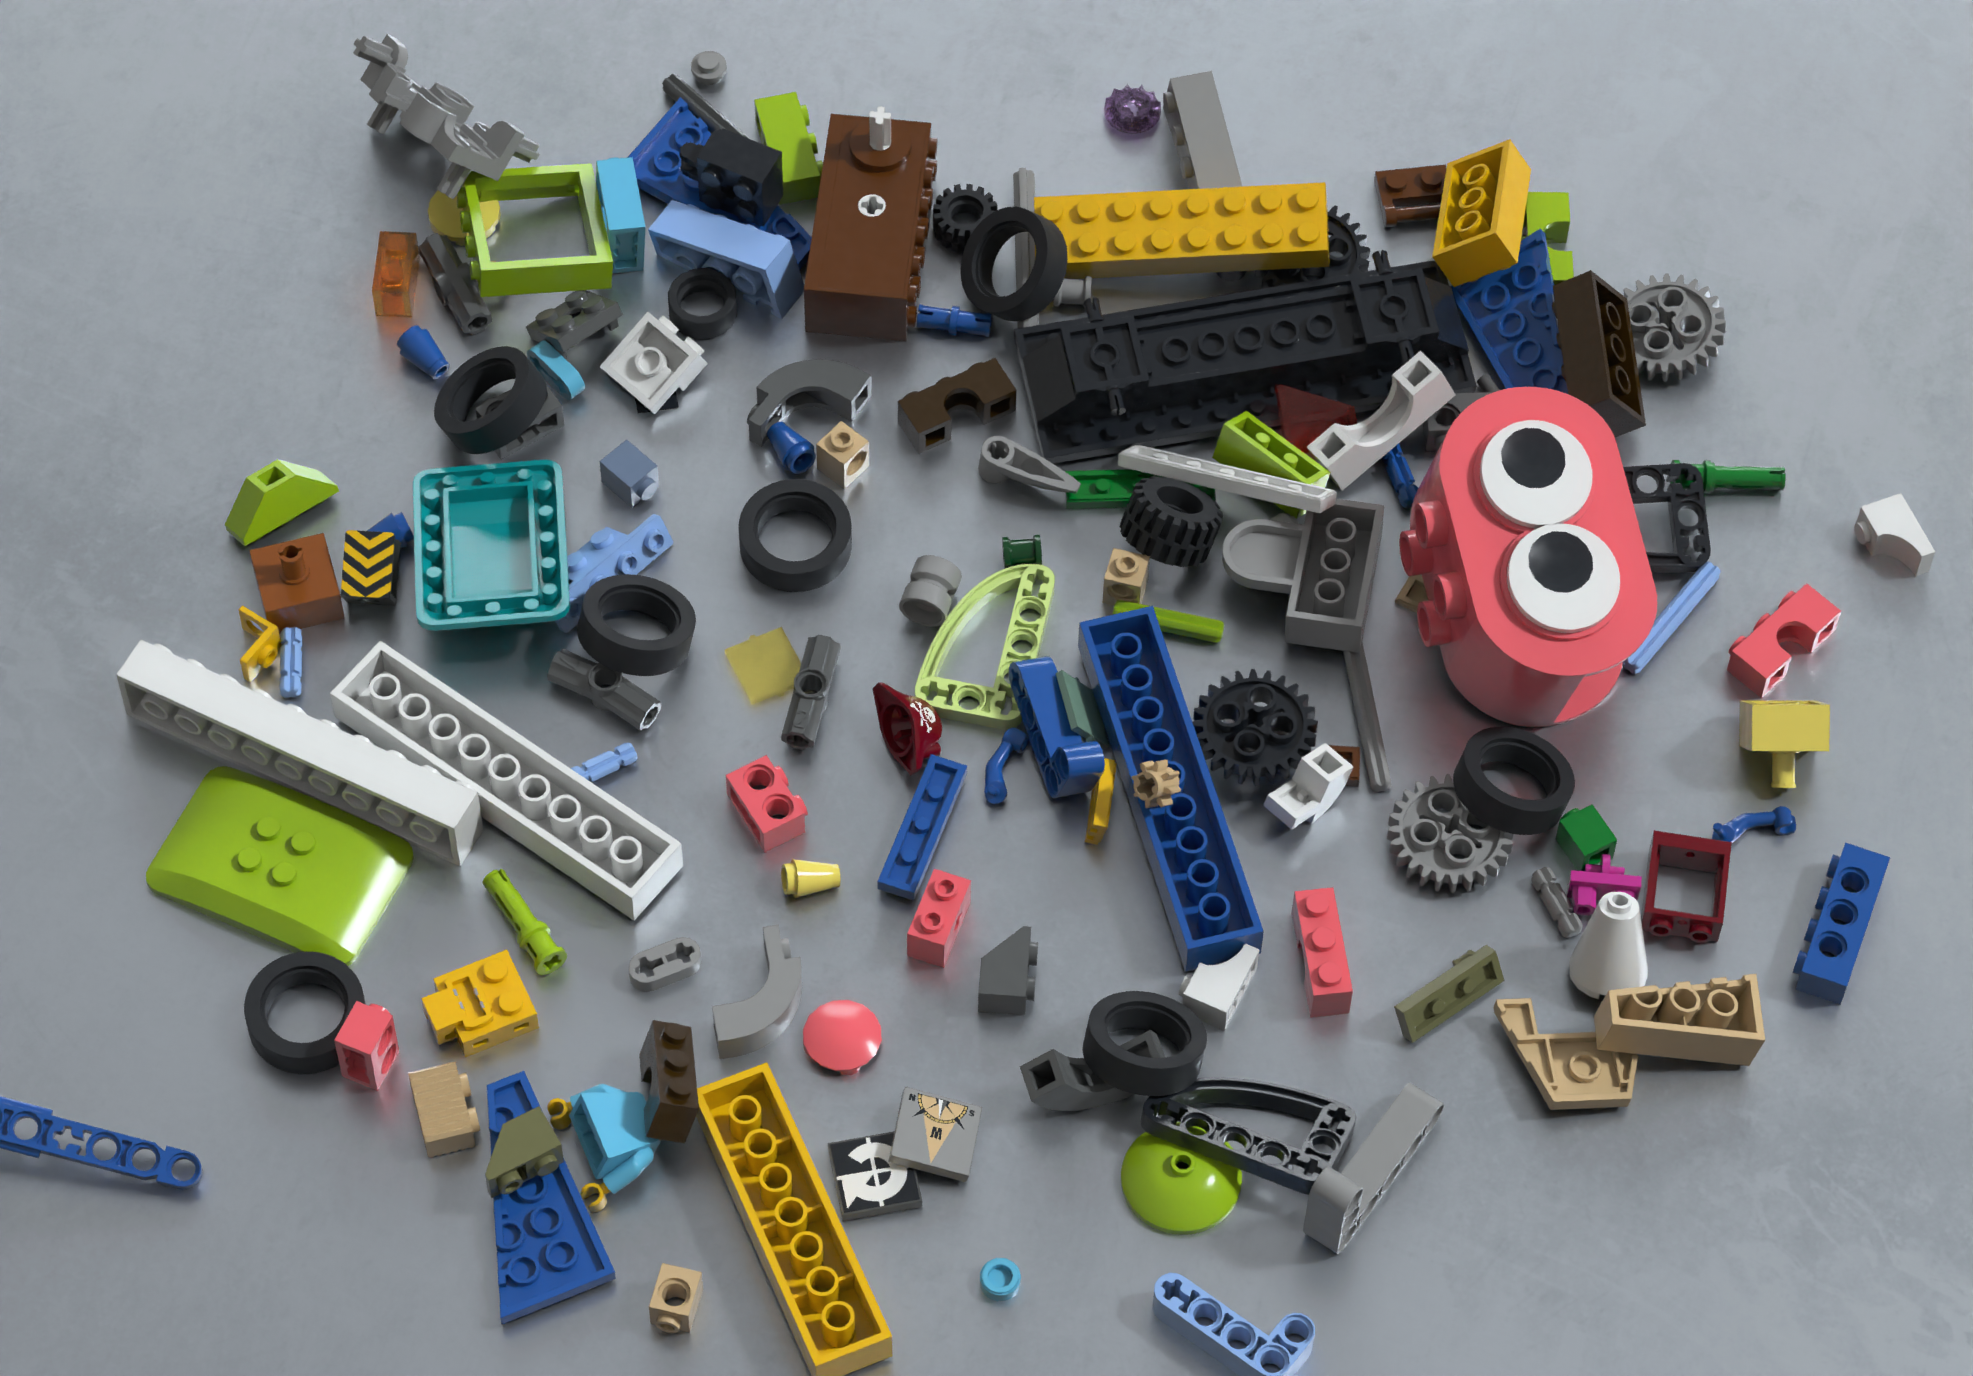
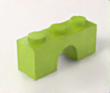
(1551, 214)

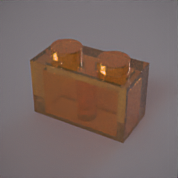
(395, 274)

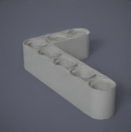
(1344, 1200)

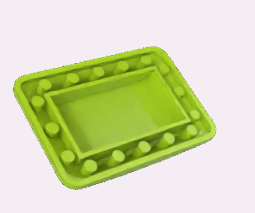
(280, 865)

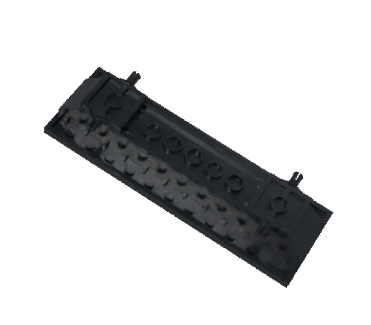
(1202, 361)

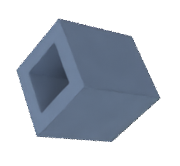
(629, 474)

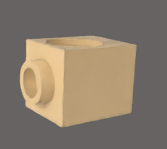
(842, 454)
(1125, 577)
(680, 1283)

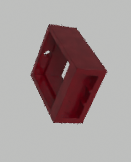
(1693, 854)

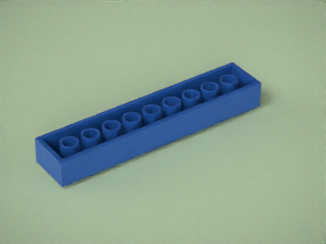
(1183, 841)

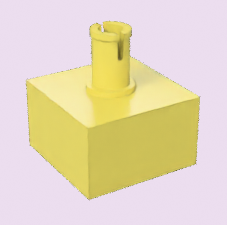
(1783, 730)

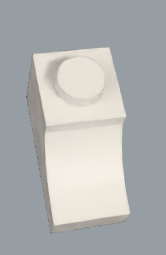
(1893, 530)
(1217, 989)

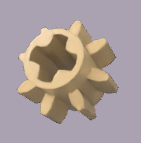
(1156, 783)

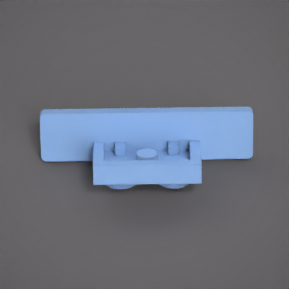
(610, 555)

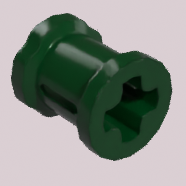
(1021, 551)

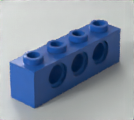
(1826, 975)

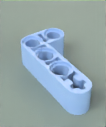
(1230, 1326)

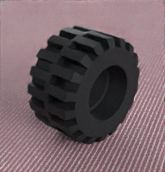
(1171, 521)

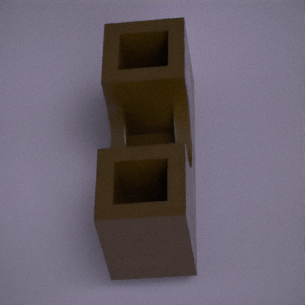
(980, 389)
(670, 1068)

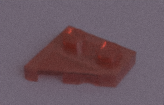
(1308, 415)

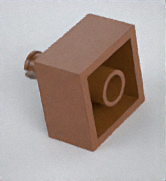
(297, 583)

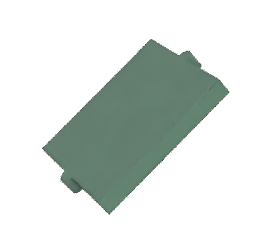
(1082, 709)

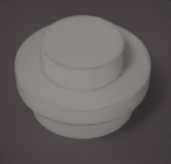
(708, 67)

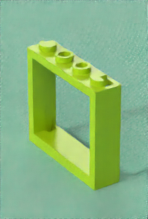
(536, 275)

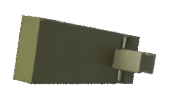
(1449, 993)

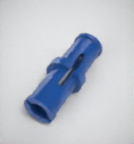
(954, 320)

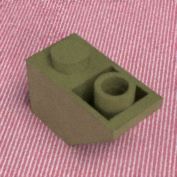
(522, 1151)

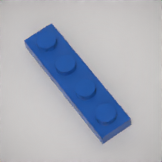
(922, 827)

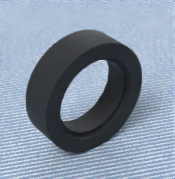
(1044, 278)
(507, 419)
(787, 496)
(630, 654)
(1499, 808)
(276, 978)
(1139, 1073)

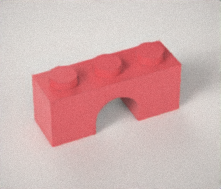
(1800, 618)
(1325, 959)

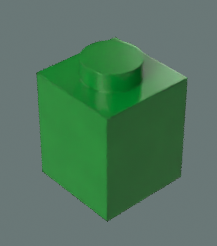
(1585, 837)

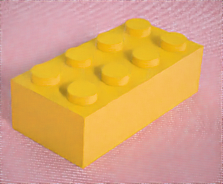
(1482, 213)

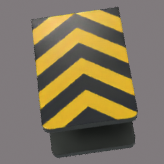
(370, 567)

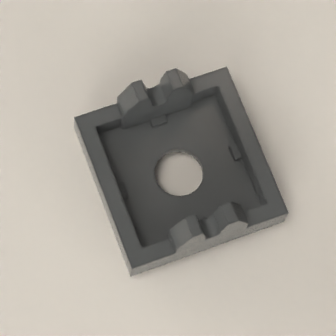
(563, 331)

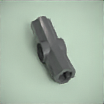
(621, 698)

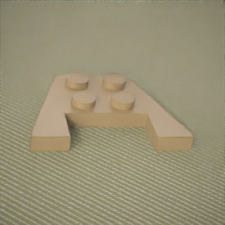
(1567, 1064)

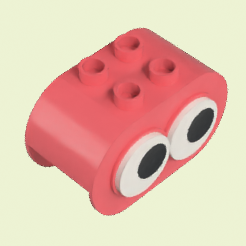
(1530, 557)

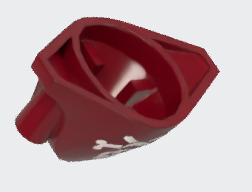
(907, 726)

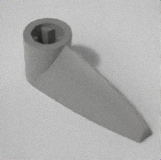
(1007, 459)

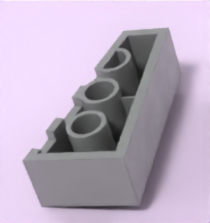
(1200, 132)

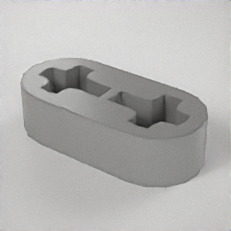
(664, 963)

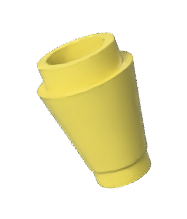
(808, 877)

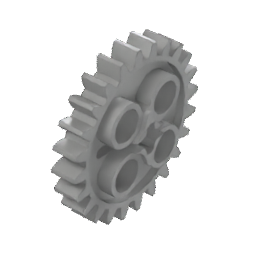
(1694, 313)
(1434, 858)

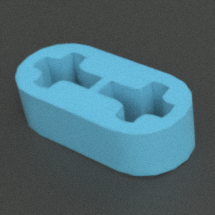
(556, 370)

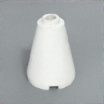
(1611, 948)

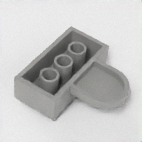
(1321, 565)

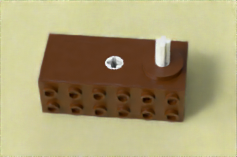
(870, 227)

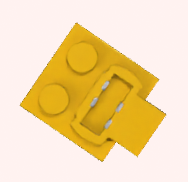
(480, 1005)

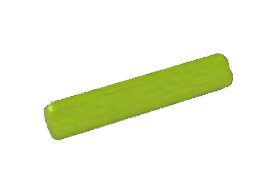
(1179, 622)

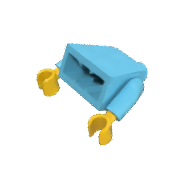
(611, 1135)

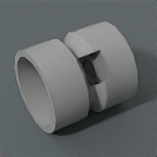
(930, 590)

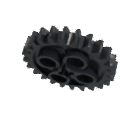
(1343, 240)
(1255, 727)

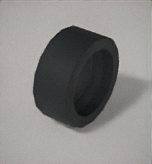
(702, 281)

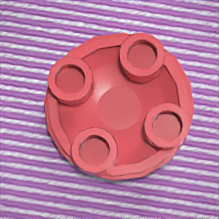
(842, 1036)

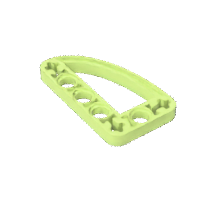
(990, 699)

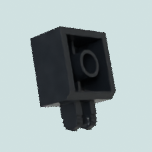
(735, 175)

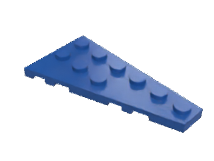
(659, 174)
(1516, 318)
(543, 1227)

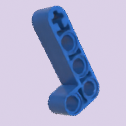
(1062, 757)

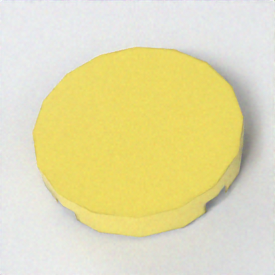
(445, 217)

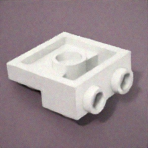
(654, 361)

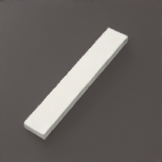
(1227, 478)

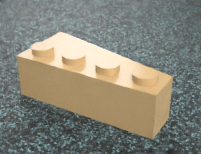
(1685, 1021)

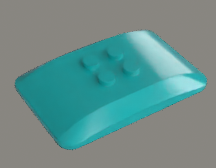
(490, 545)

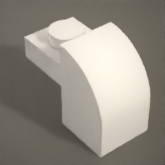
(1312, 789)

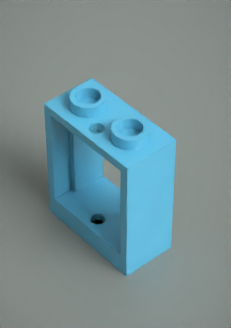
(622, 213)

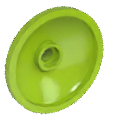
(1173, 1197)

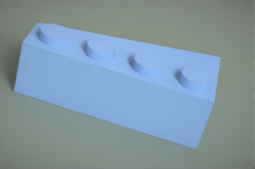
(753, 259)

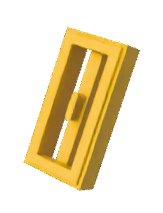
(1101, 804)

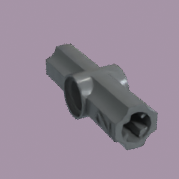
(454, 284)
(807, 709)

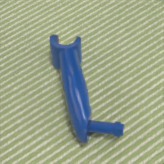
(995, 786)
(1732, 830)

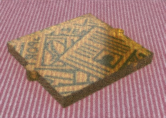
(765, 665)

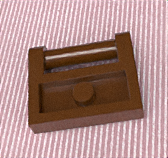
(1410, 188)

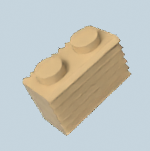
(442, 1109)

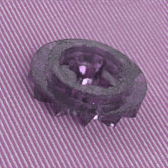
(1120, 115)

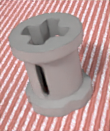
(1073, 291)

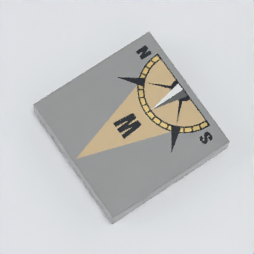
(935, 1134)

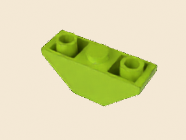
(275, 498)

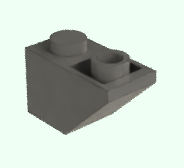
(1004, 975)

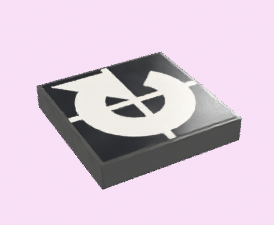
(867, 1181)

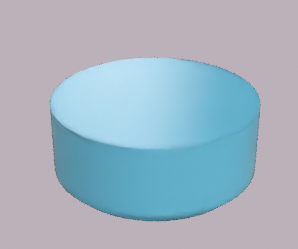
(1000, 1279)

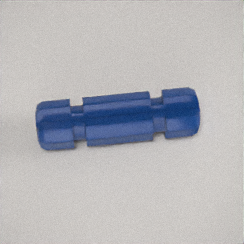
(1400, 476)

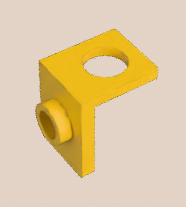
(266, 647)

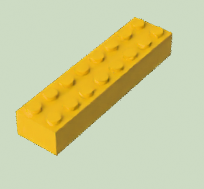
(1191, 230)
(792, 1224)

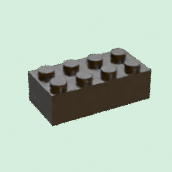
(1599, 350)

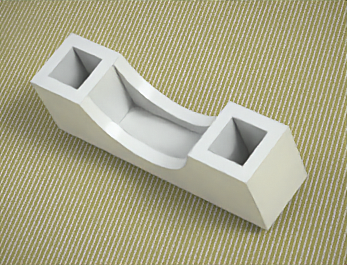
(1414, 396)

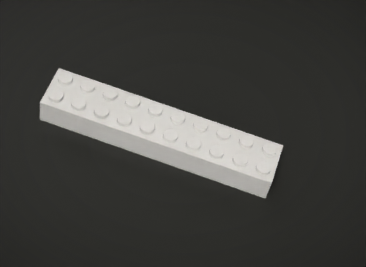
(300, 751)
(516, 781)

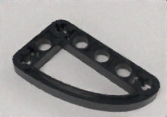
(1677, 500)
(1249, 1159)

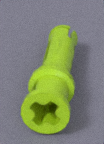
(532, 934)

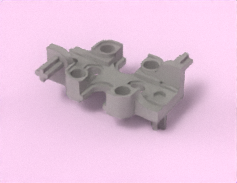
(437, 117)

